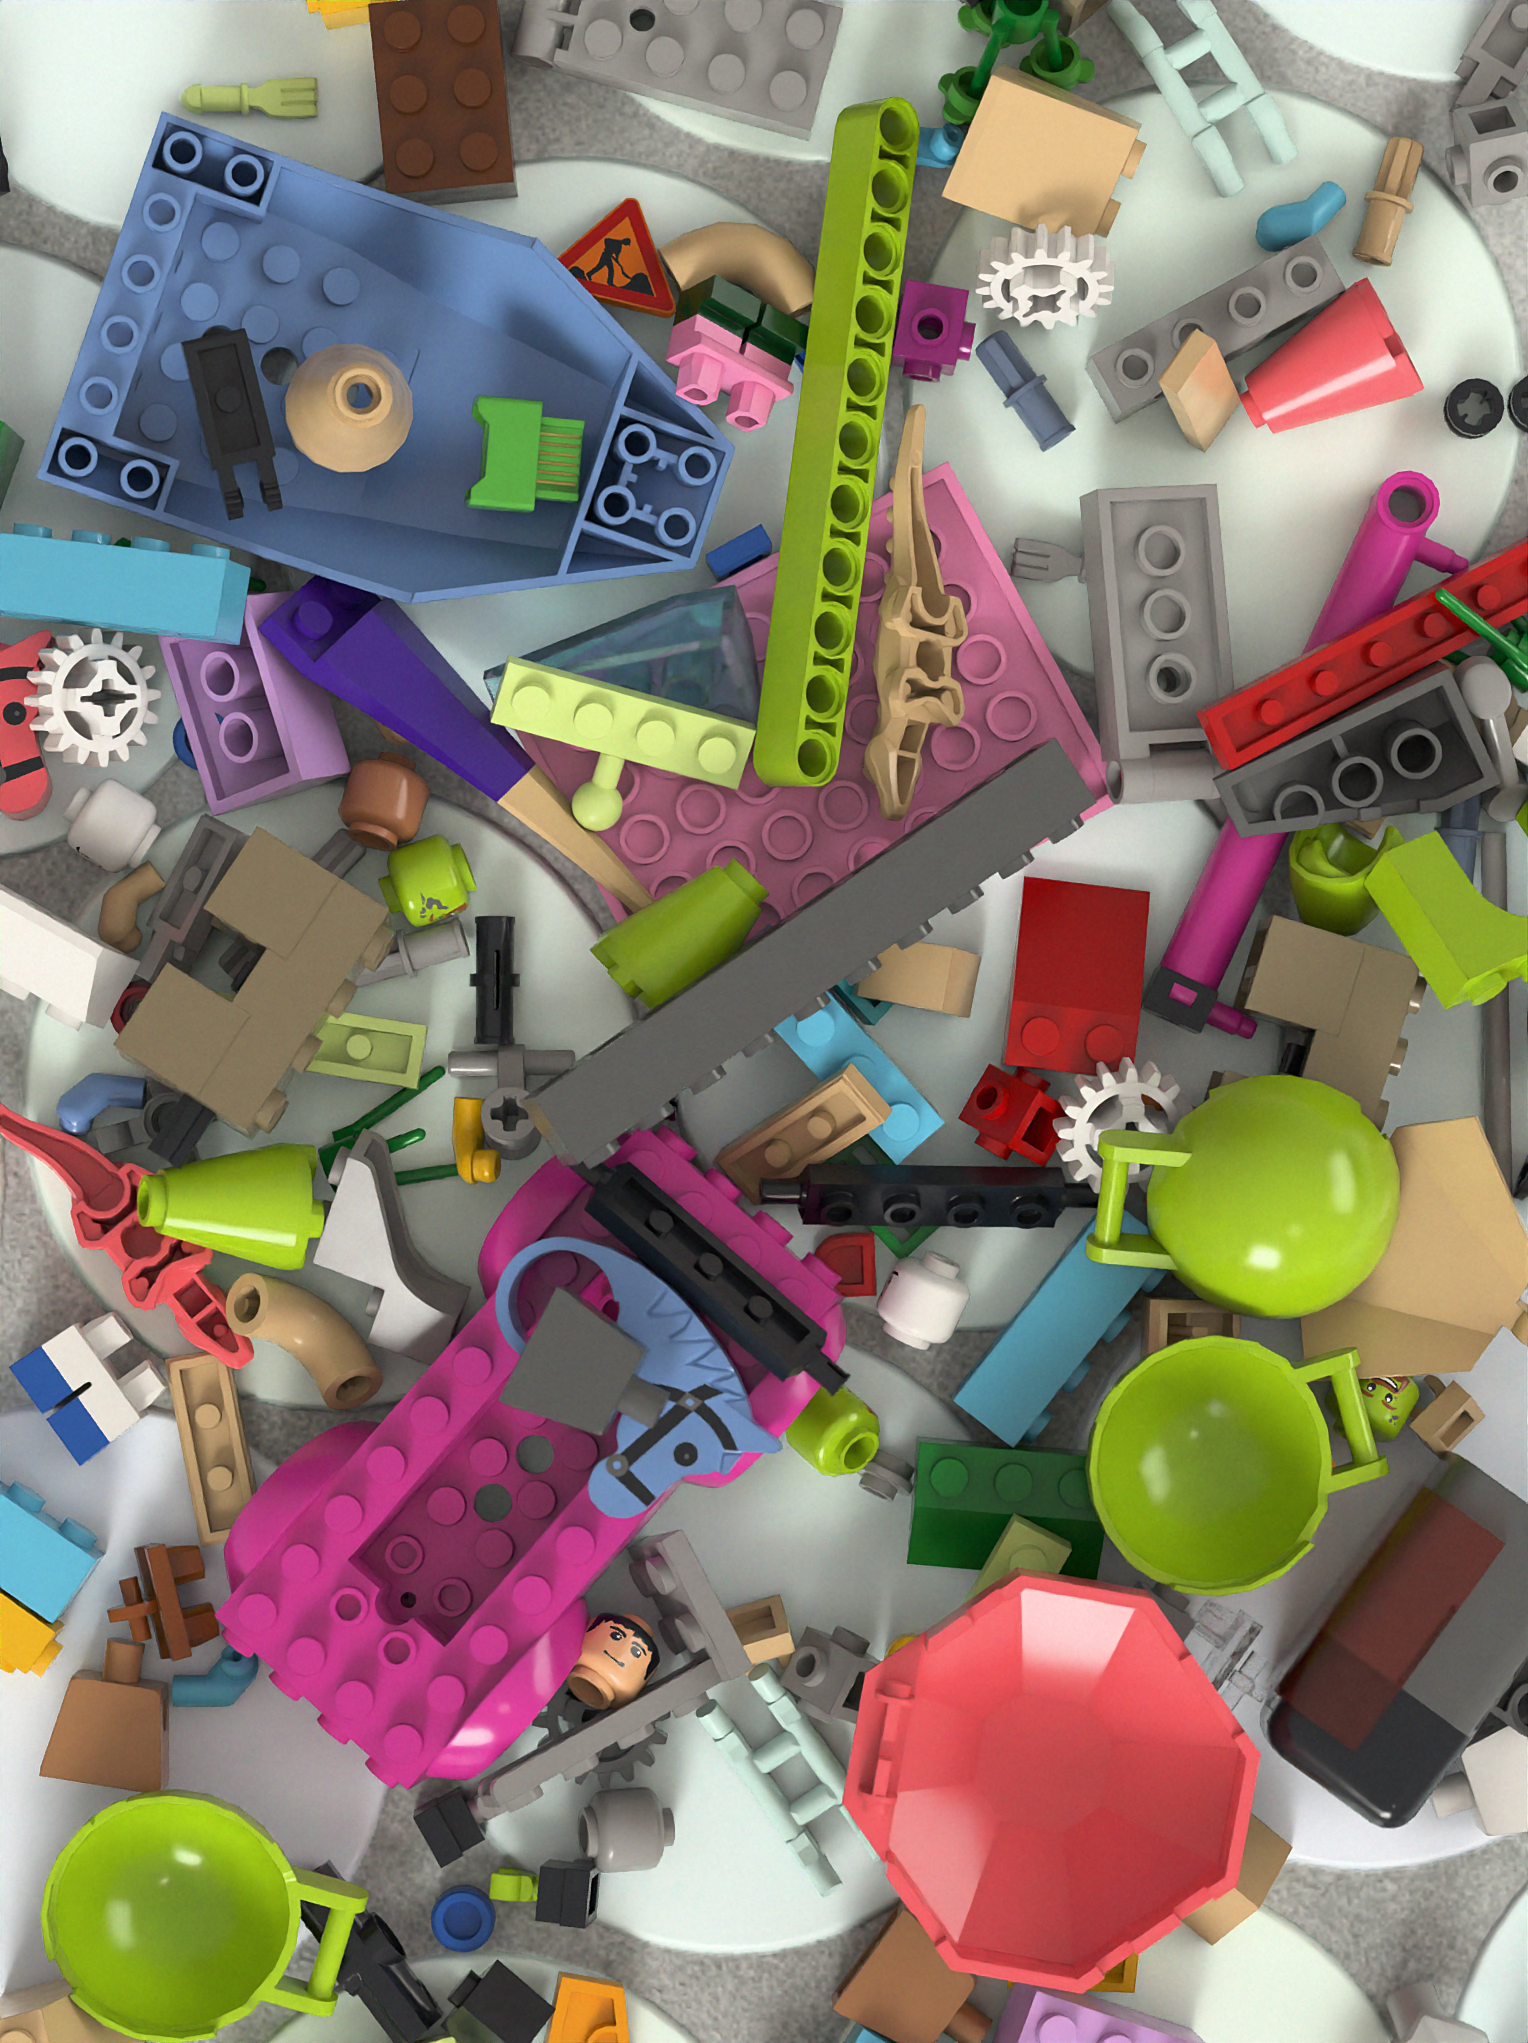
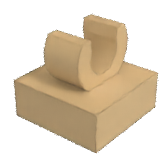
(1446, 1418)
(763, 1630)

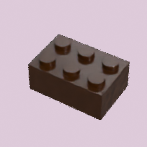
(443, 100)

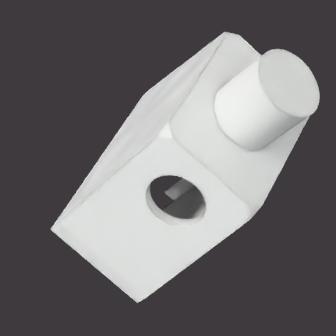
(1490, 1780)

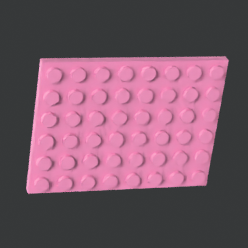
(815, 835)

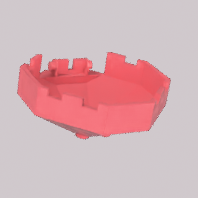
(1050, 1779)

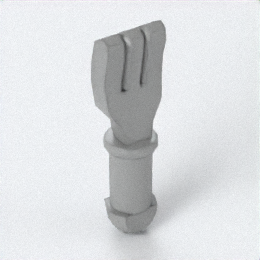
(1045, 562)

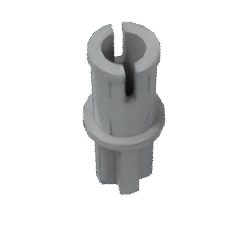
(419, 951)

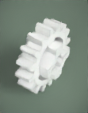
(1045, 276)
(98, 728)
(1116, 1103)

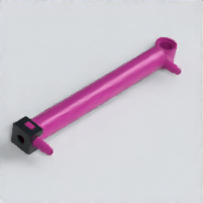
(1238, 868)

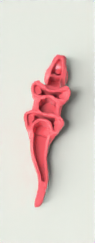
(152, 1264)

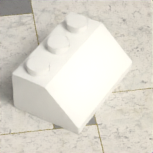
(59, 963)

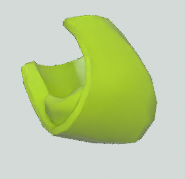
(1329, 877)

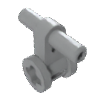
(511, 1066)

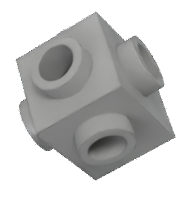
(1490, 152)
(825, 1671)

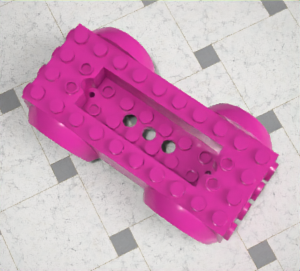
(366, 1546)

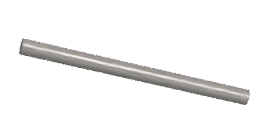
(1497, 1019)

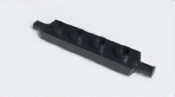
(928, 1195)
(709, 1274)

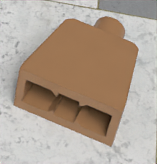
(112, 1725)
(908, 1989)

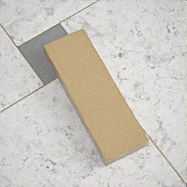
(1199, 390)
(804, 1131)
(211, 1442)

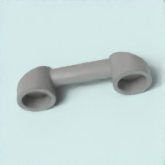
(1487, 697)

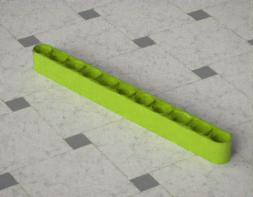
(836, 444)

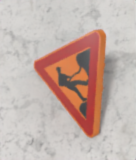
(621, 263)

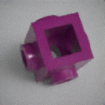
(934, 309)

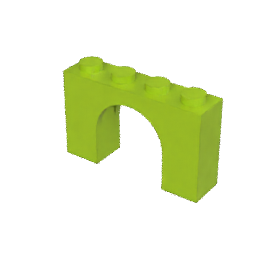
(1446, 924)

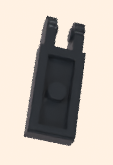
(232, 415)

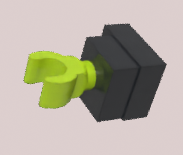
(563, 1890)

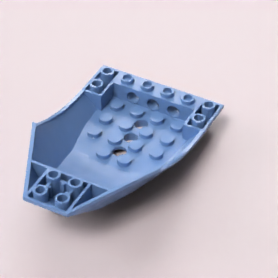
(454, 303)

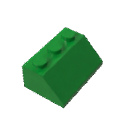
(974, 1487)

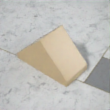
(924, 978)
(1183, 1318)
(1260, 1865)

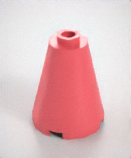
(1332, 366)

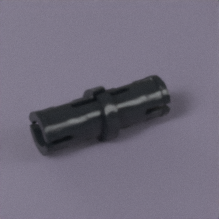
(496, 936)

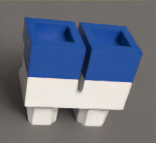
(112, 1401)

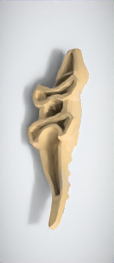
(913, 638)

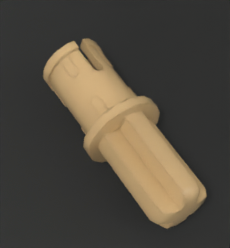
(1389, 201)

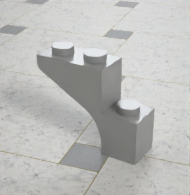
(370, 1242)

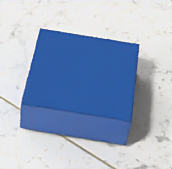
(739, 553)

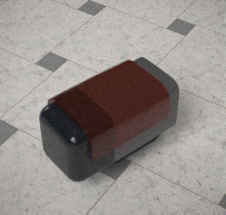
(1410, 1647)

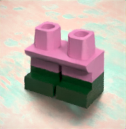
(733, 347)

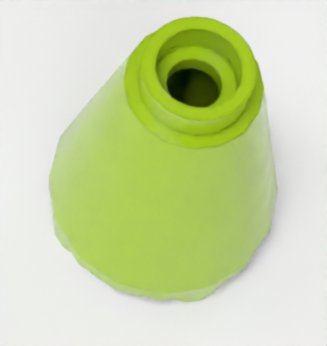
(682, 933)
(239, 1203)

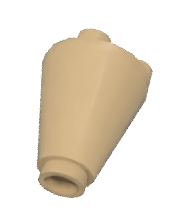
(329, 427)

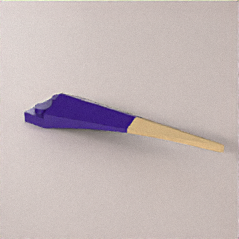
(392, 672)

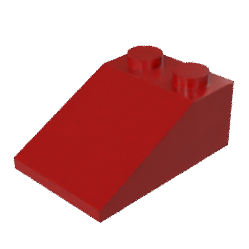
(1076, 977)

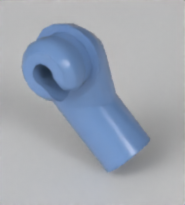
(95, 1093)

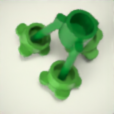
(1009, 22)

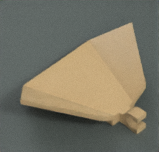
(1448, 1269)

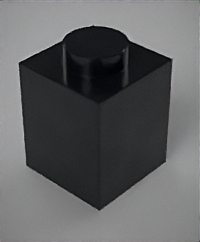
(495, 2008)

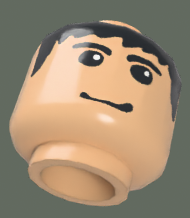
(614, 1661)

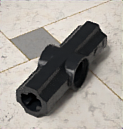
(377, 1971)

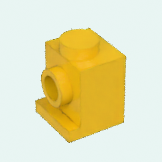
(26, 1638)

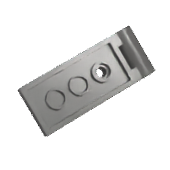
(719, 57)
(1153, 610)

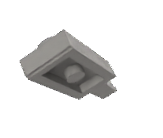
(1496, 54)
(179, 917)

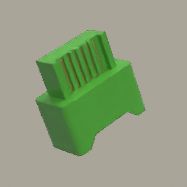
(524, 456)

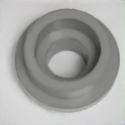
(886, 1476)

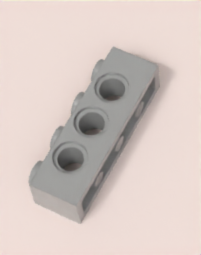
(1233, 314)

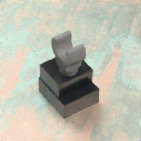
(453, 1824)

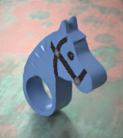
(708, 1411)

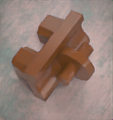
(174, 1628)

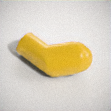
(472, 1160)

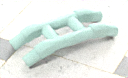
(1199, 117)
(755, 1769)

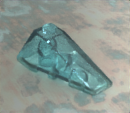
(678, 649)

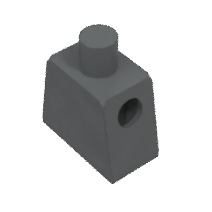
(583, 1369)

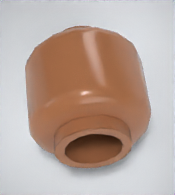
(384, 801)

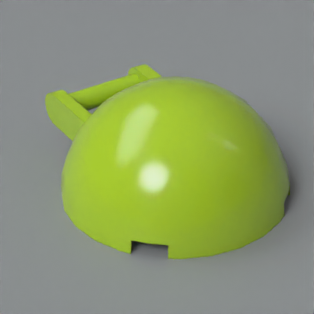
(1257, 1198)
(1222, 1462)
(185, 1918)

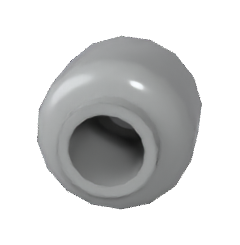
(625, 1830)

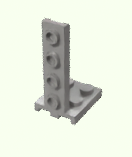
(691, 1625)

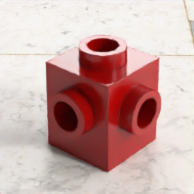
(1005, 1107)

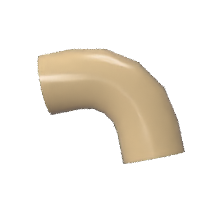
(745, 257)
(310, 1332)

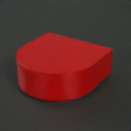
(853, 1260)

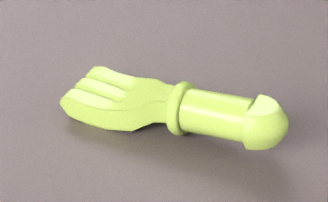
(276, 98)

